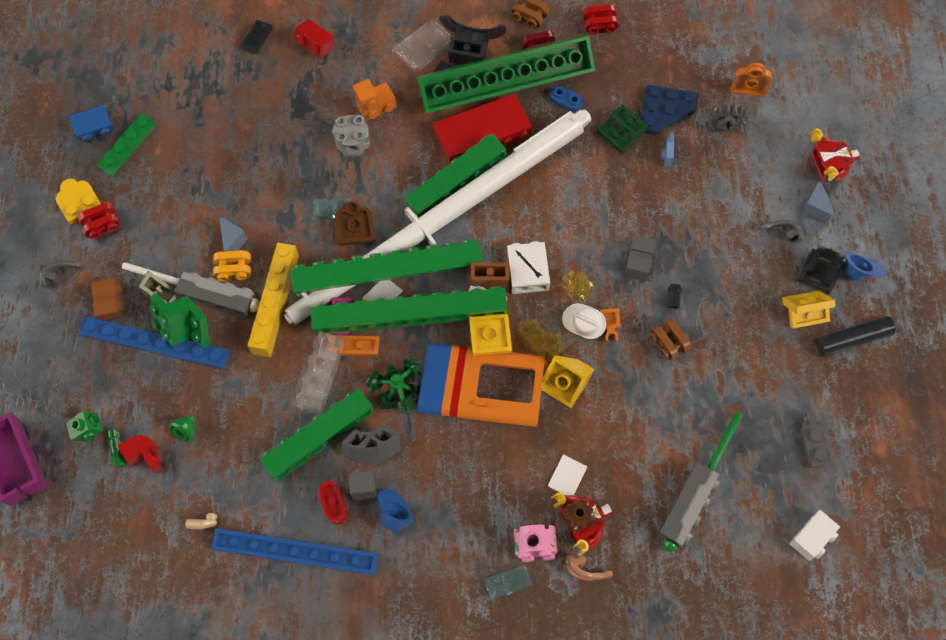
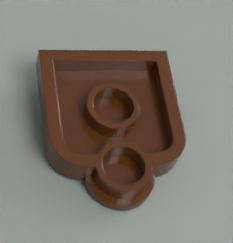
(354, 225)

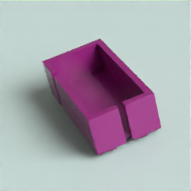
(18, 464)

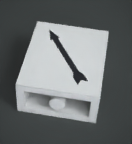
(528, 267)

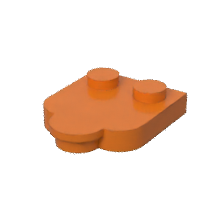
(751, 80)

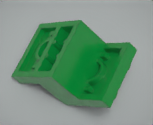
(179, 321)

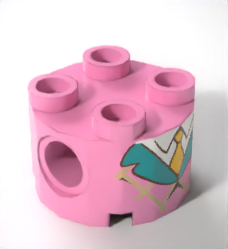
(528, 535)

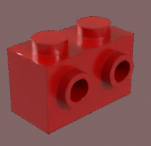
(314, 38)

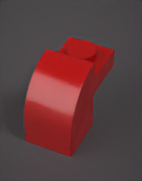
(139, 448)

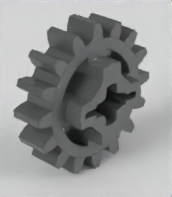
(728, 118)

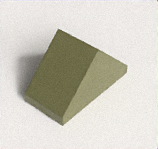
(152, 284)

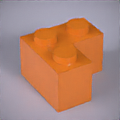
(373, 100)

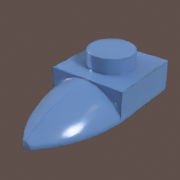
(668, 153)

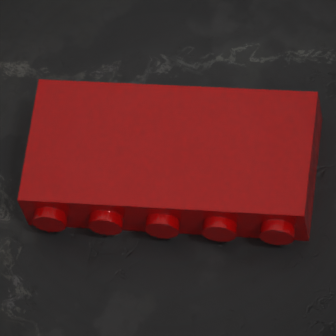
(465, 130)

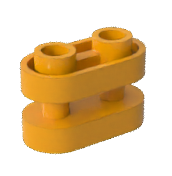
(231, 265)

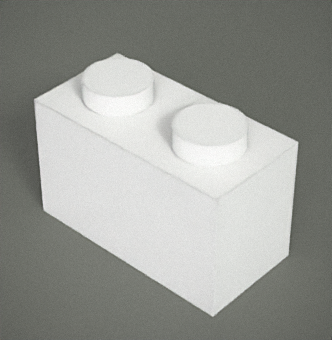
(815, 535)

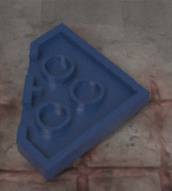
(666, 107)

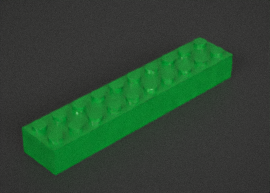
(505, 73)

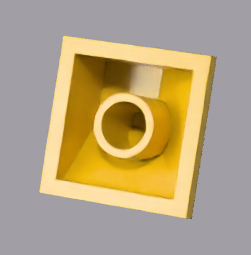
(566, 379)

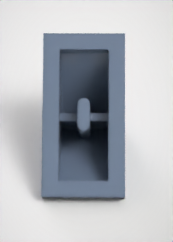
(819, 205)
(232, 235)

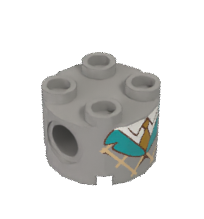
(351, 135)

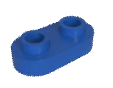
(565, 99)

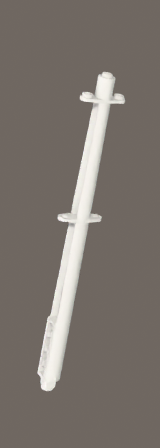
(421, 228)

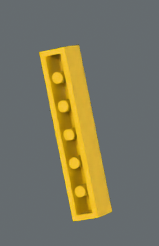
(273, 300)

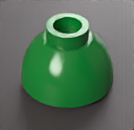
(183, 428)

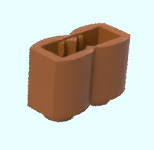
(107, 299)

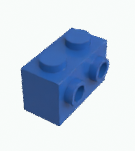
(91, 123)

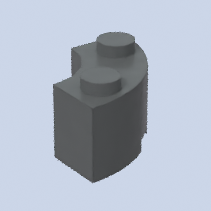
(371, 446)

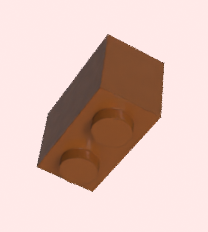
(490, 274)

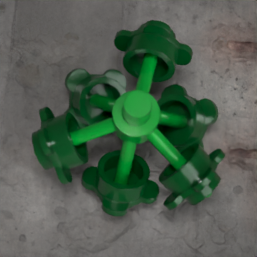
(395, 379)

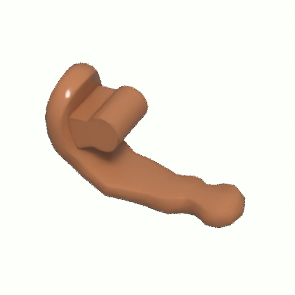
(574, 567)

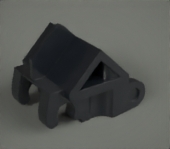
(823, 261)

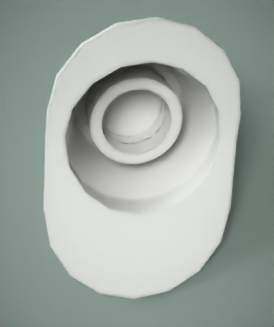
(584, 321)

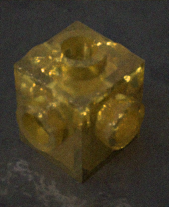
(576, 285)

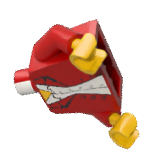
(831, 157)
(592, 535)

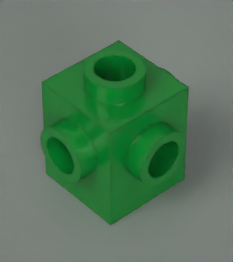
(84, 426)

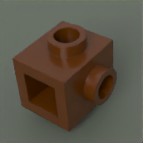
(575, 522)

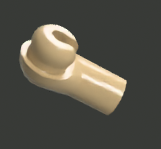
(199, 524)

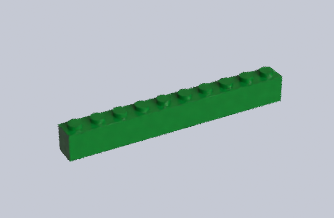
(384, 267)
(408, 311)

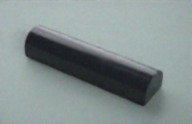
(855, 336)

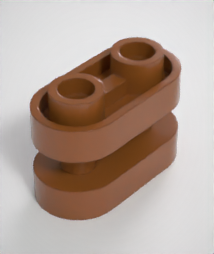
(530, 12)
(667, 348)

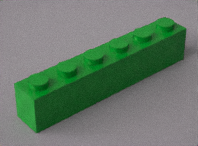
(456, 175)
(317, 435)

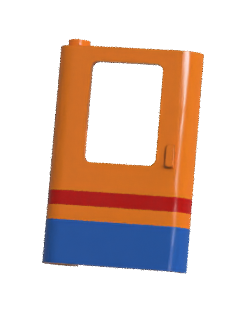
(452, 384)

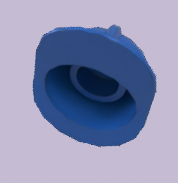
(860, 267)
(394, 510)

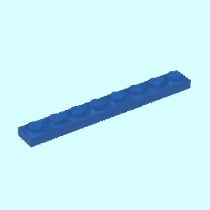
(153, 343)
(295, 551)

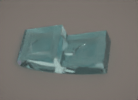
(327, 208)
(508, 582)

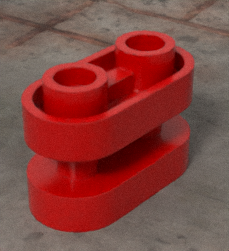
(600, 19)
(98, 220)
(333, 503)

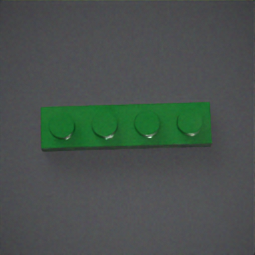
(126, 144)

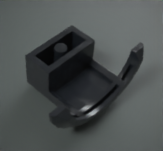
(469, 43)

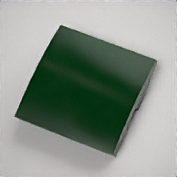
(622, 129)

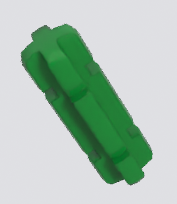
(113, 436)

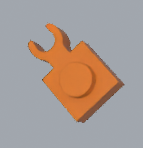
(612, 322)

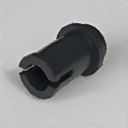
(674, 296)

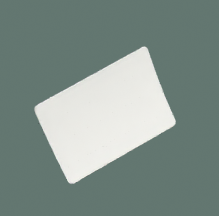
(383, 289)
(567, 476)

